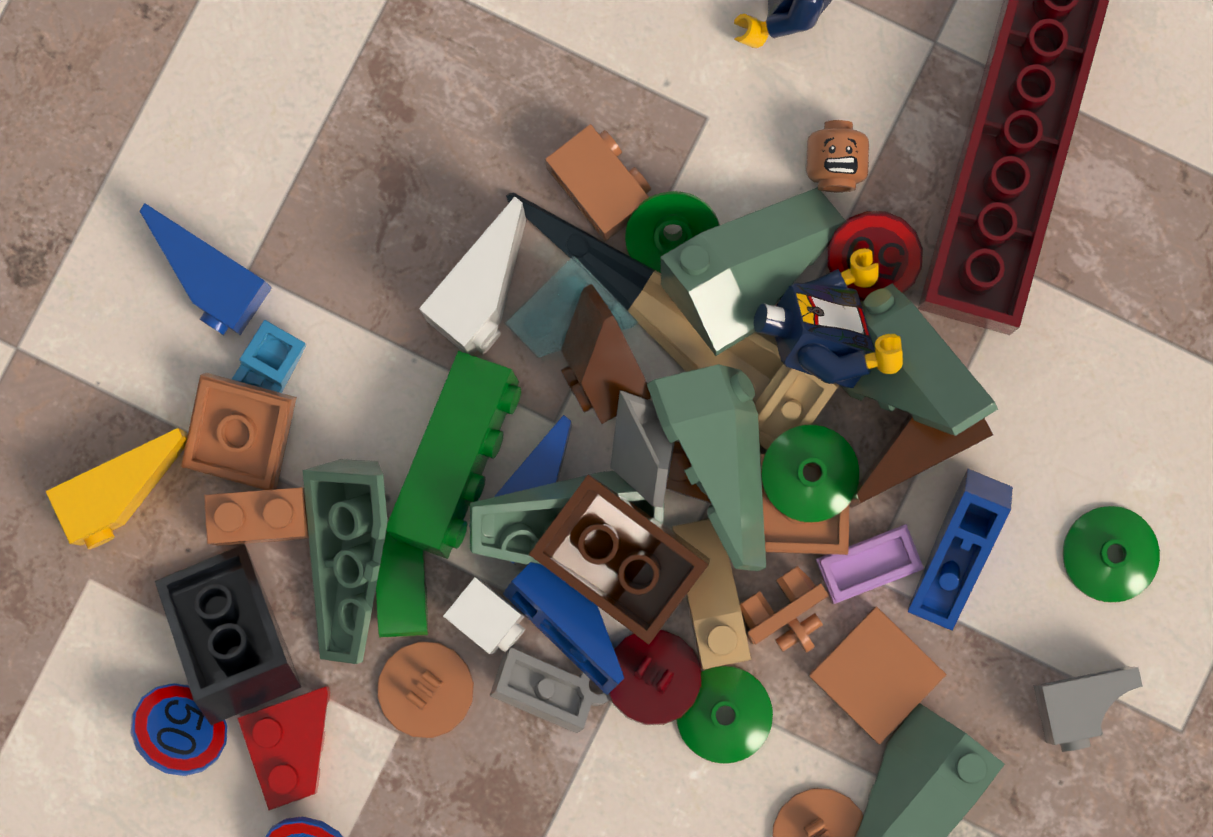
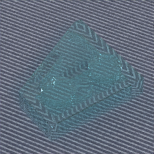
(548, 313)

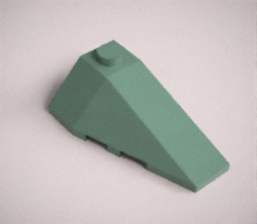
(746, 262)
(932, 378)
(719, 432)
(514, 522)
(346, 548)
(927, 779)

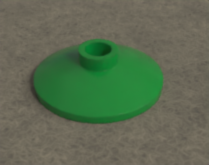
(645, 227)
(784, 476)
(1087, 557)
(750, 724)

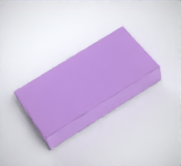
(870, 564)

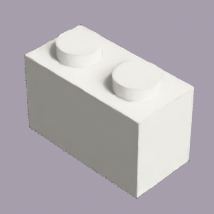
(486, 617)

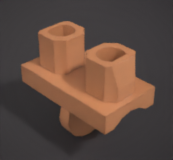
(801, 595)

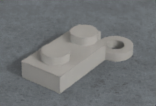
(545, 690)

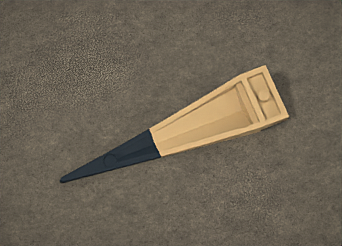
(782, 394)

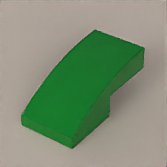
(401, 590)

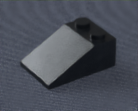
(227, 635)

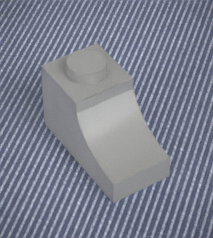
(1076, 706)

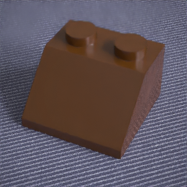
(599, 358)

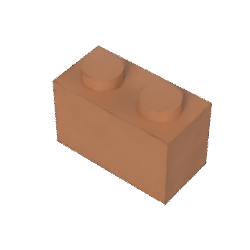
(598, 180)
(256, 516)

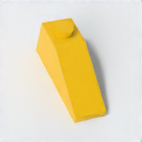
(110, 493)

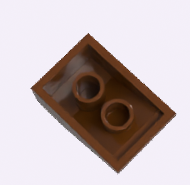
(912, 451)
(620, 558)

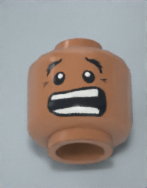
(837, 157)

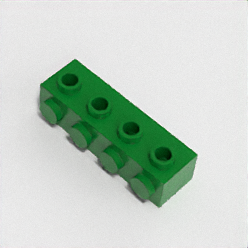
(454, 455)

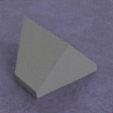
(641, 448)

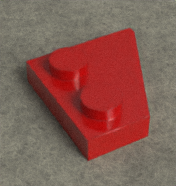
(287, 746)

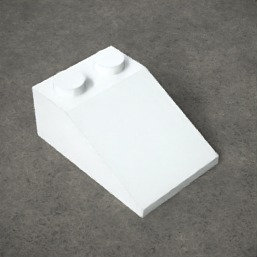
(475, 292)

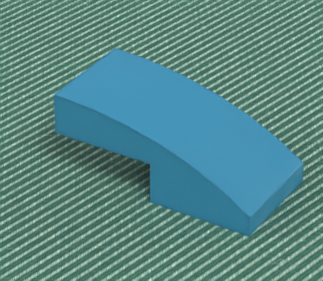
(270, 358)

